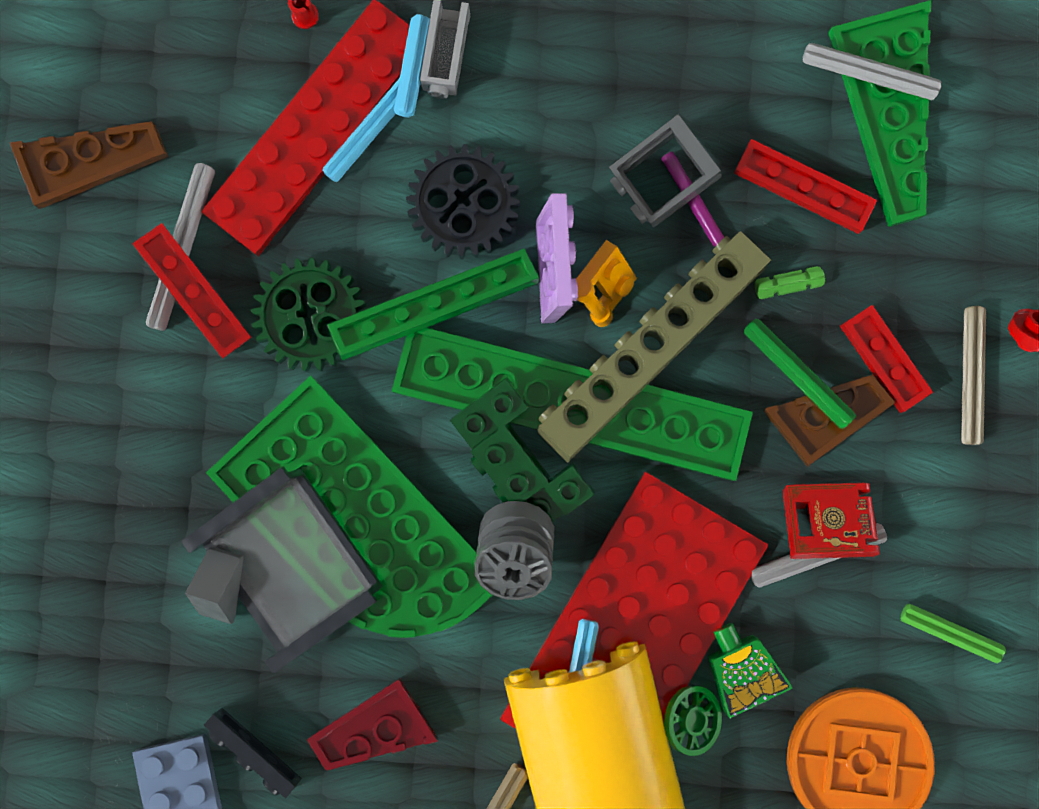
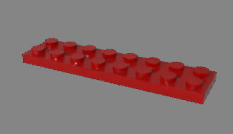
(311, 130)

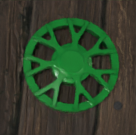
(693, 720)

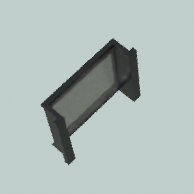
(298, 563)

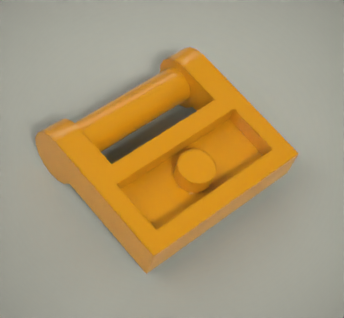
(612, 277)

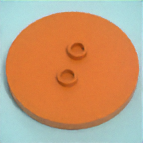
(860, 753)

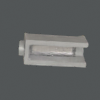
(444, 50)

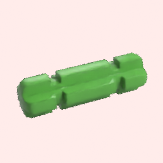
(789, 282)

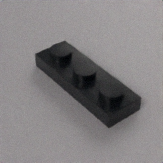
(252, 753)

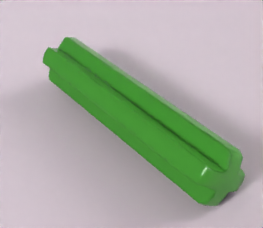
(953, 633)

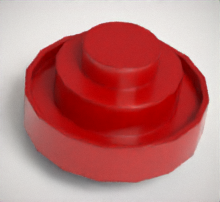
(1025, 329)

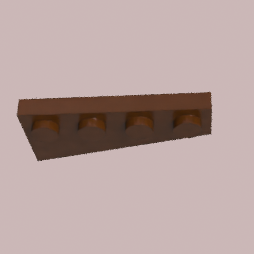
(79, 162)

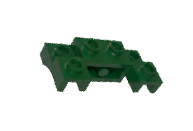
(509, 461)

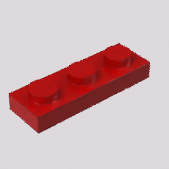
(886, 359)

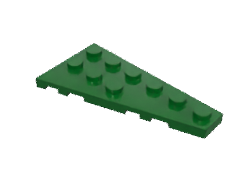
(888, 119)

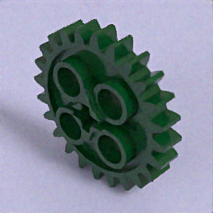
(279, 322)

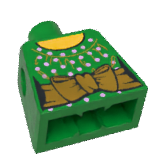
(744, 672)

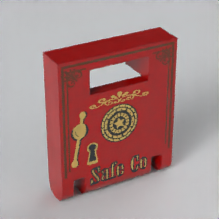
(837, 517)

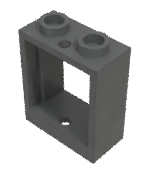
(675, 129)

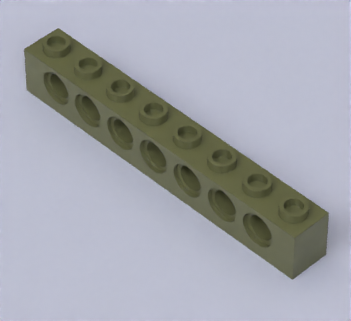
(736, 254)

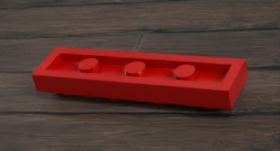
(805, 186)
(191, 290)

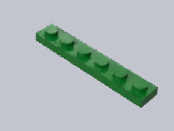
(433, 304)

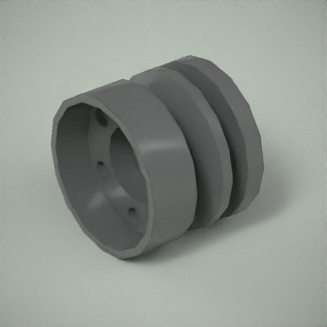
(515, 550)

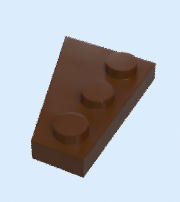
(813, 432)

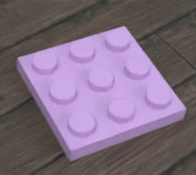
(555, 258)

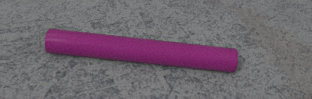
(696, 204)

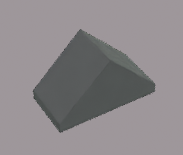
(217, 585)

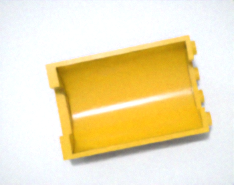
(595, 735)

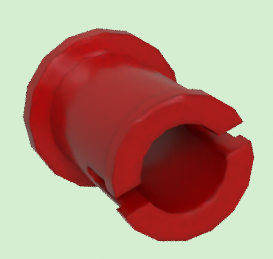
(303, 13)

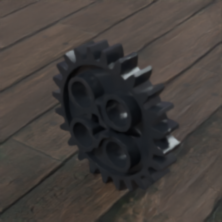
(441, 180)

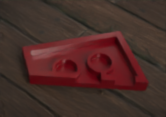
(375, 727)

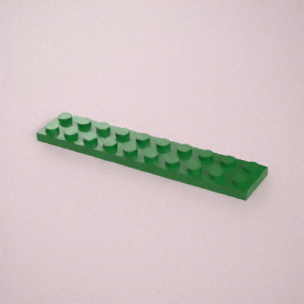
(651, 426)

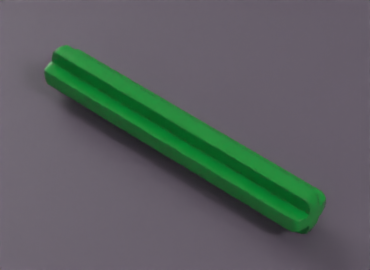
(800, 373)

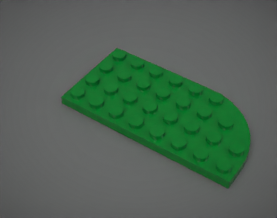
(397, 530)

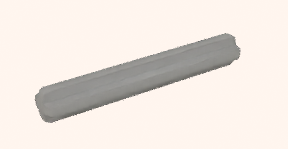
(871, 71)
(786, 567)

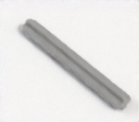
(184, 235)

